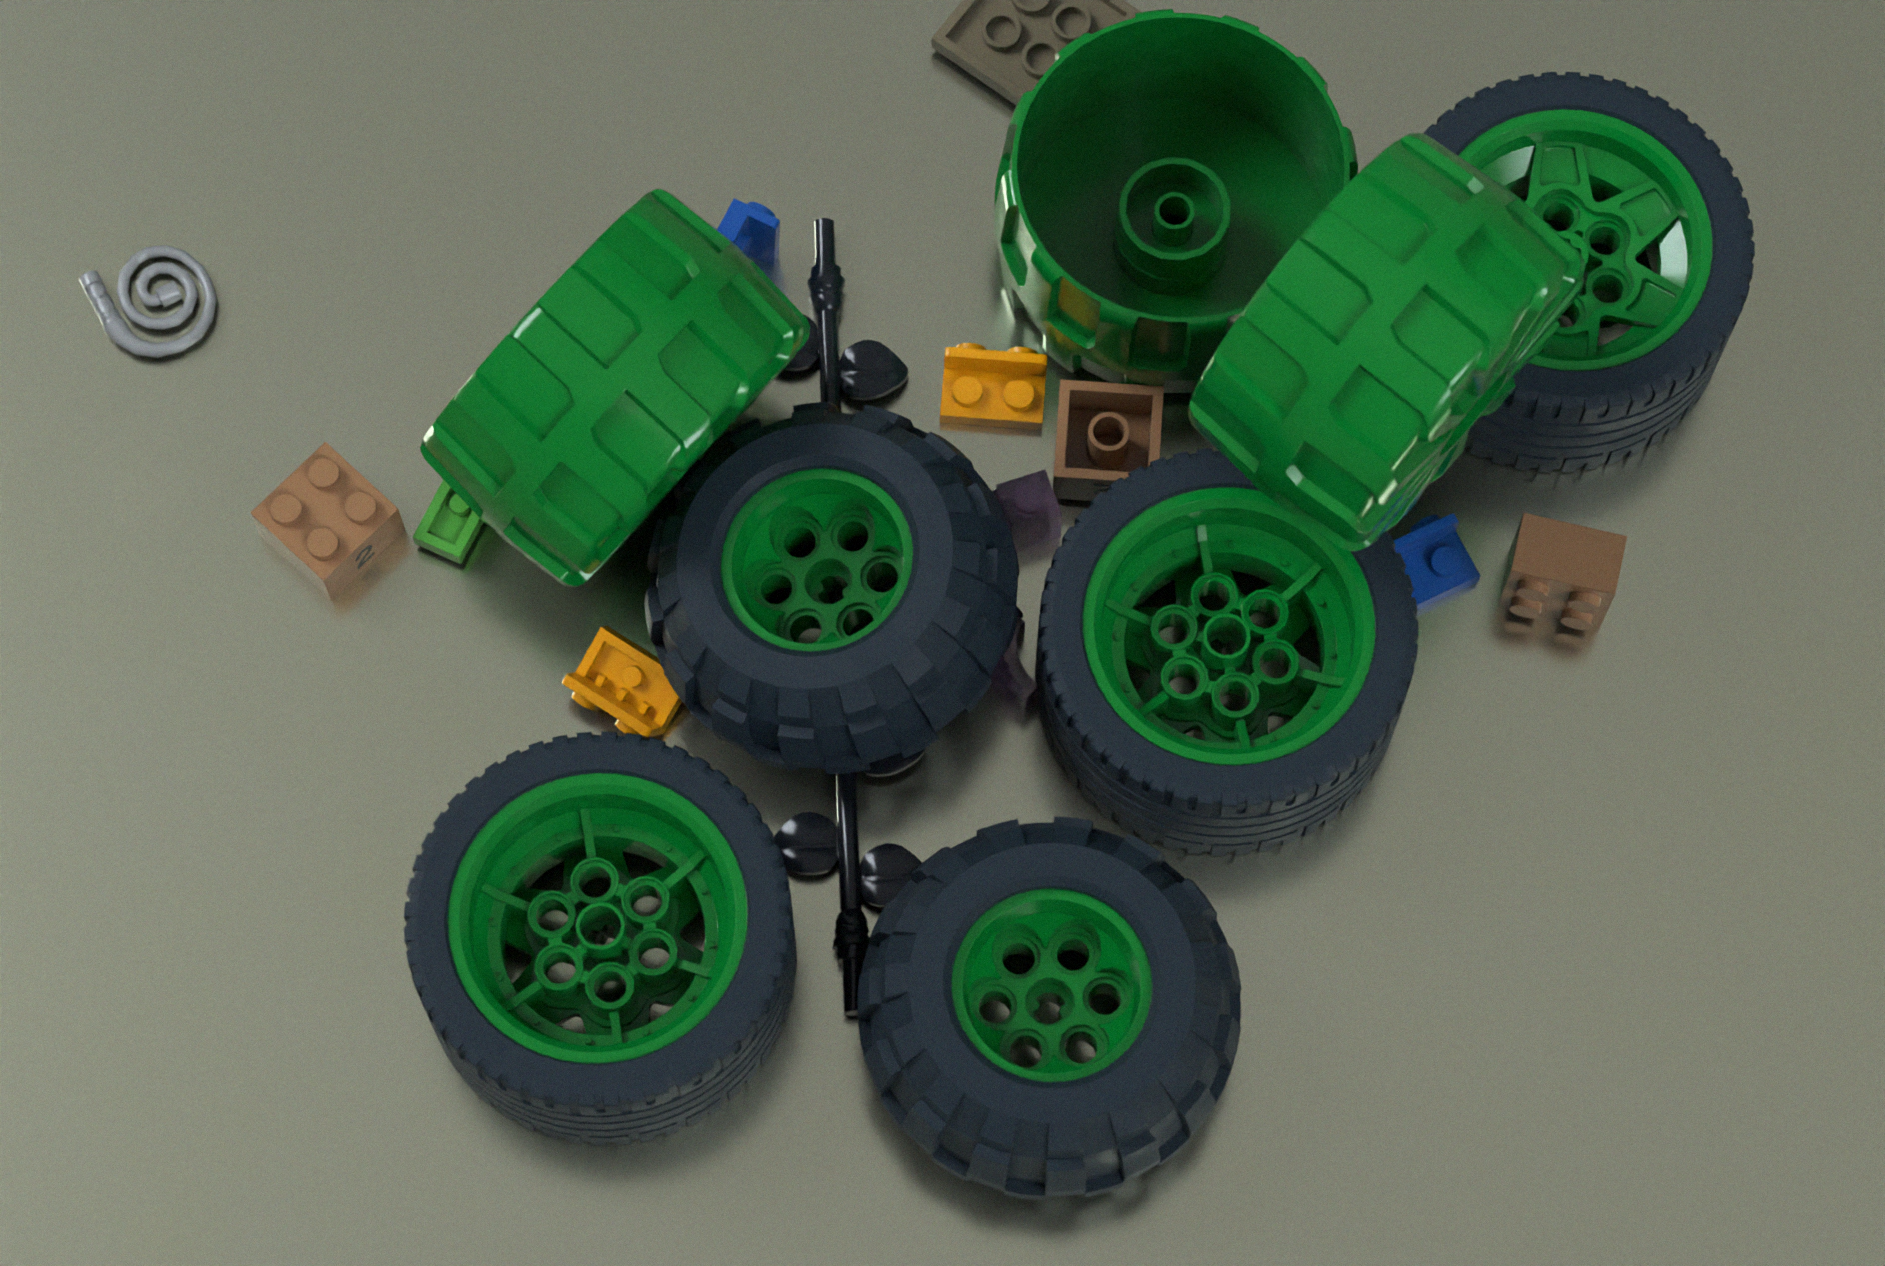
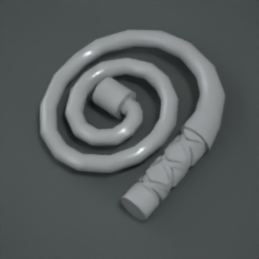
(166, 295)

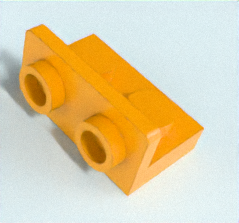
(993, 387)

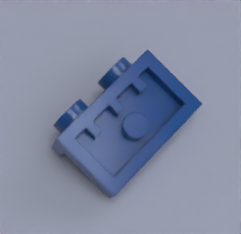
(752, 230)
(1436, 559)

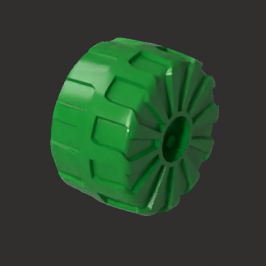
(1148, 126)
(1385, 340)
(614, 387)

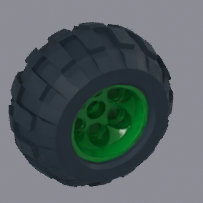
(824, 483)
(1036, 895)

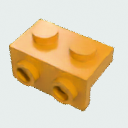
(625, 684)

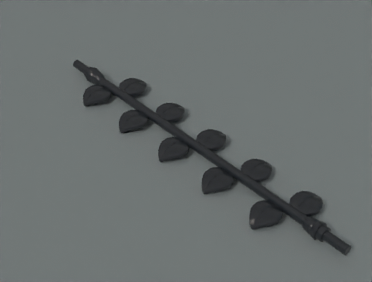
(810, 840)

